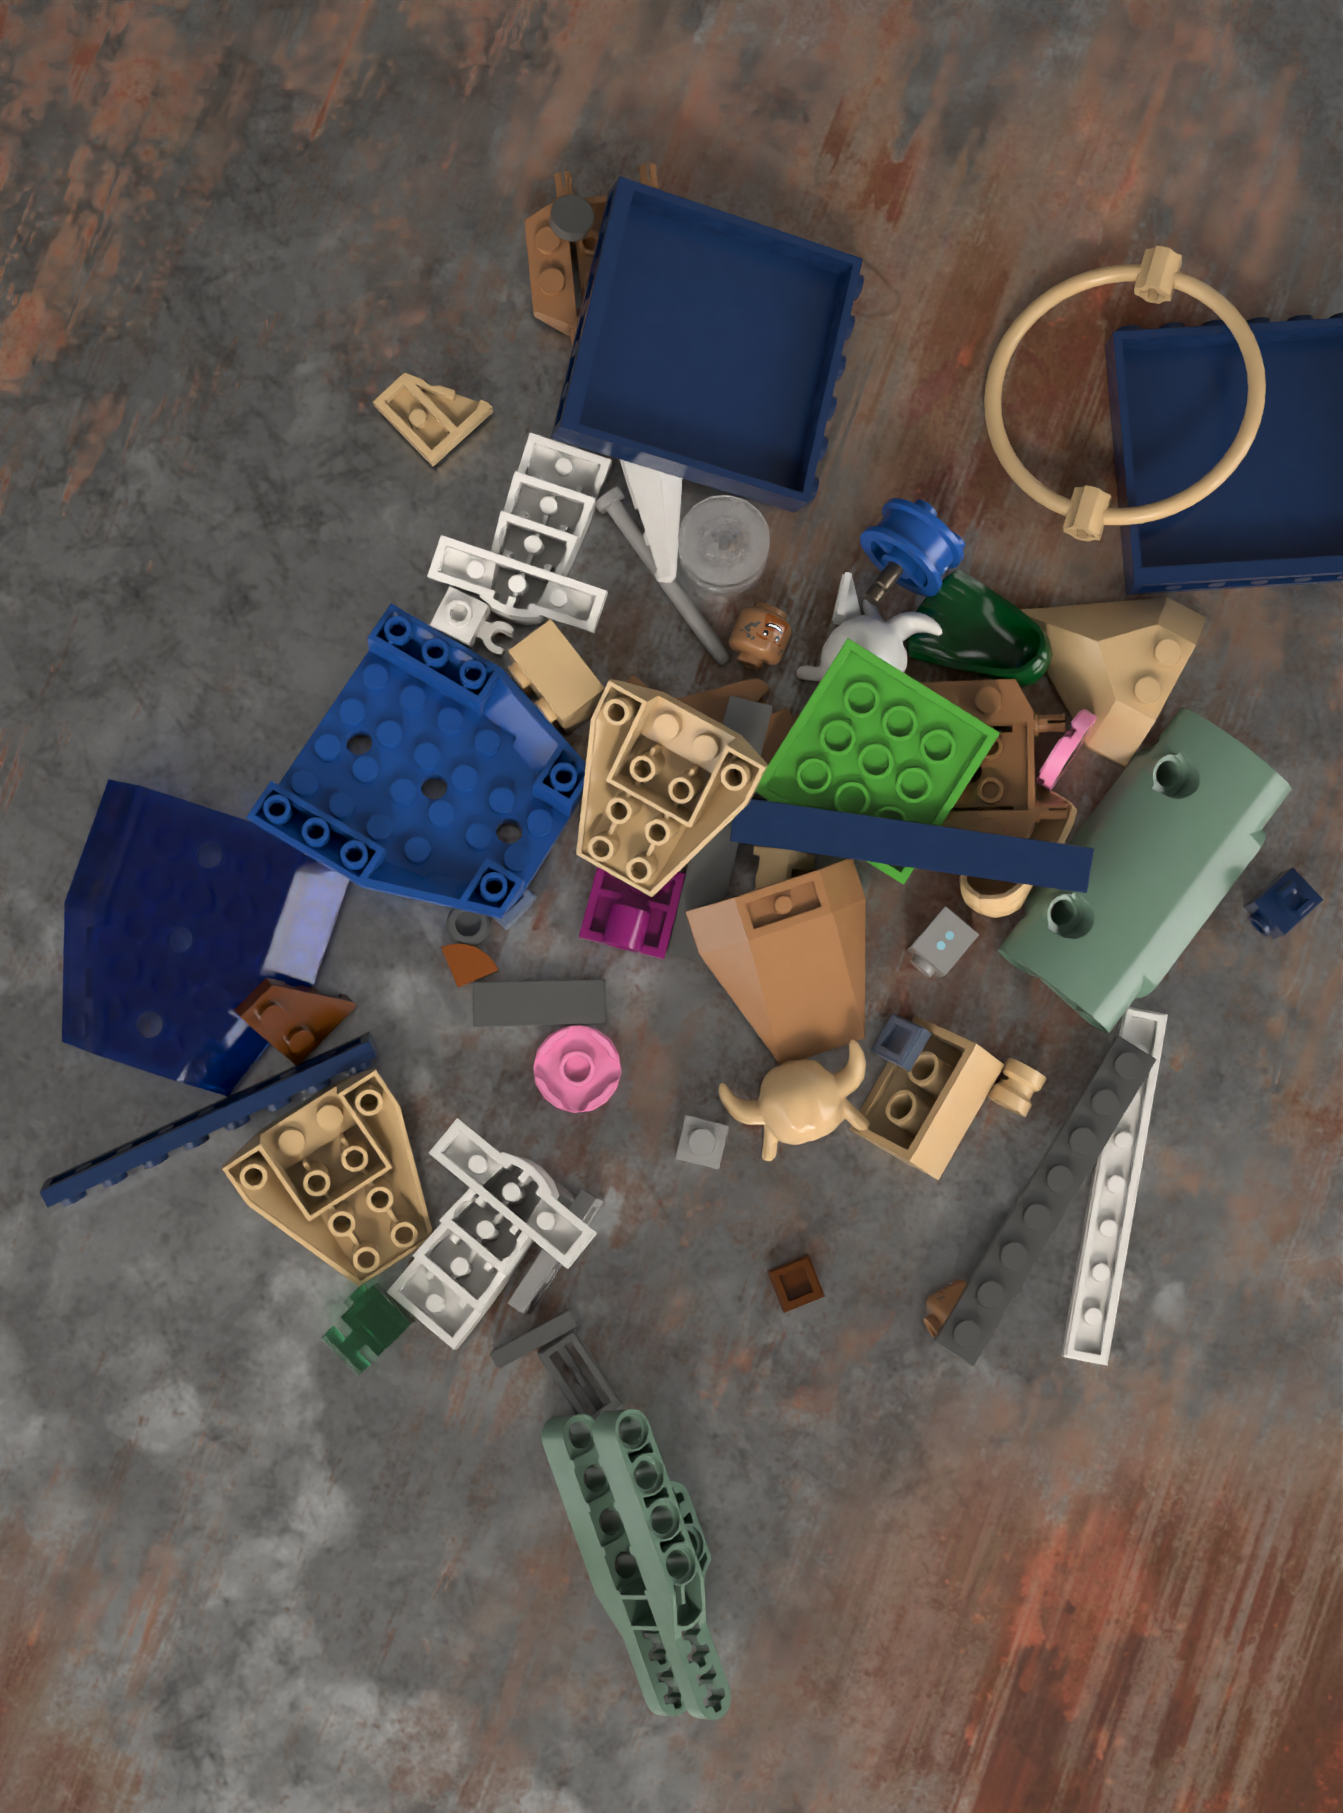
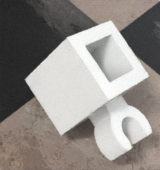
(469, 621)

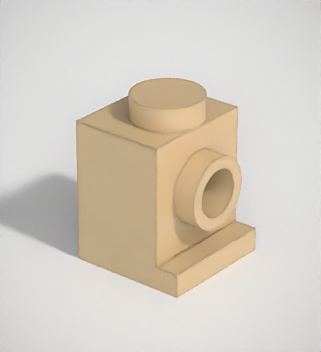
(780, 865)

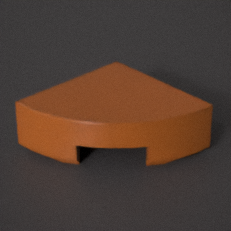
(468, 963)

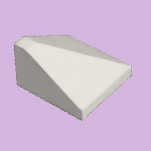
(846, 601)

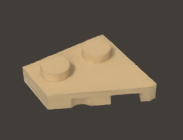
(429, 415)

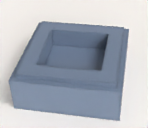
(901, 1042)

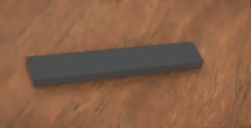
(712, 867)

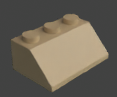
(930, 1108)

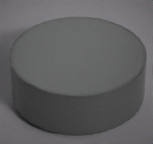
(571, 218)
(468, 927)

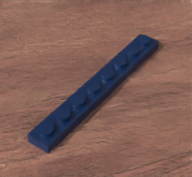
(194, 1128)

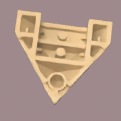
(1118, 664)

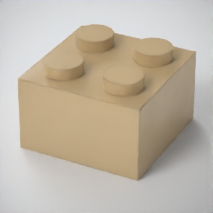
(556, 676)

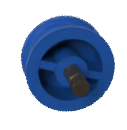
(910, 549)

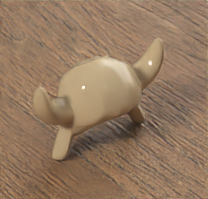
(801, 1101)

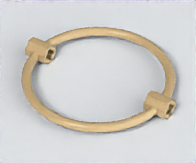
(1155, 283)

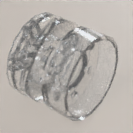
(718, 573)

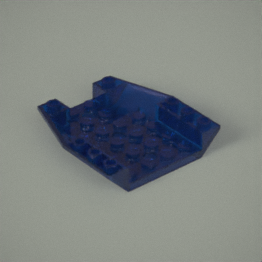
(249, 920)

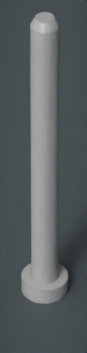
(611, 503)

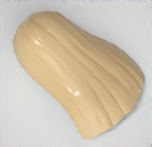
(1003, 898)

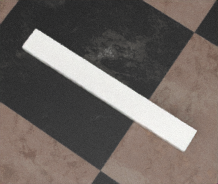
(1112, 1207)

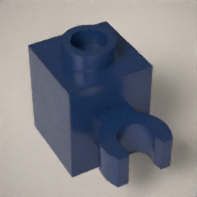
(1282, 904)

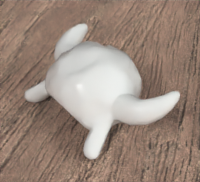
(875, 635)

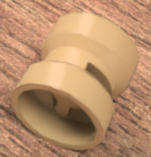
(1017, 1087)

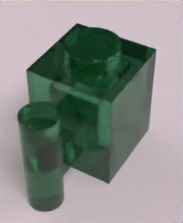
(375, 1322)

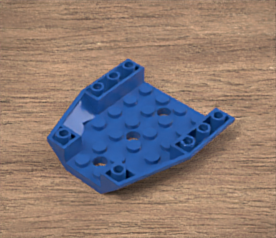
(429, 717)

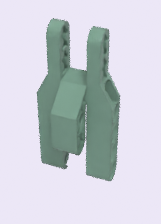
(657, 1550)

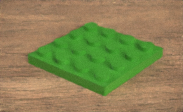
(877, 747)

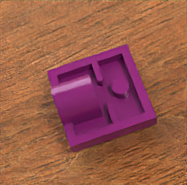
(629, 918)

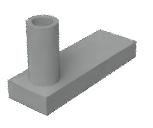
(545, 1266)

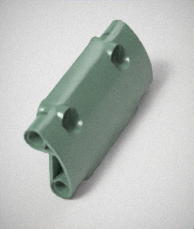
(1157, 869)

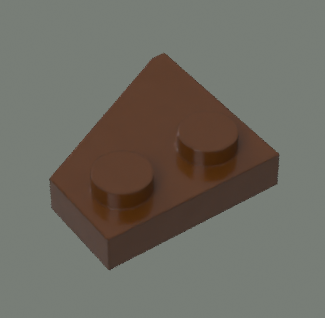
(293, 1017)

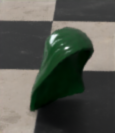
(981, 633)

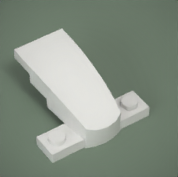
(535, 541)
(484, 1235)

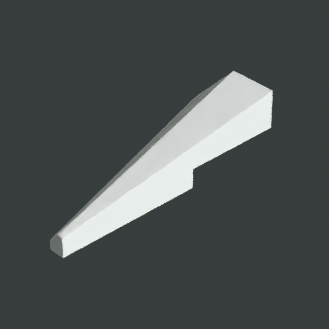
(659, 504)

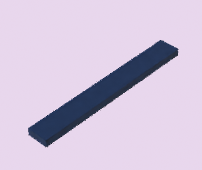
(914, 845)

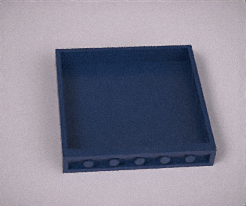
(708, 347)
(1174, 417)

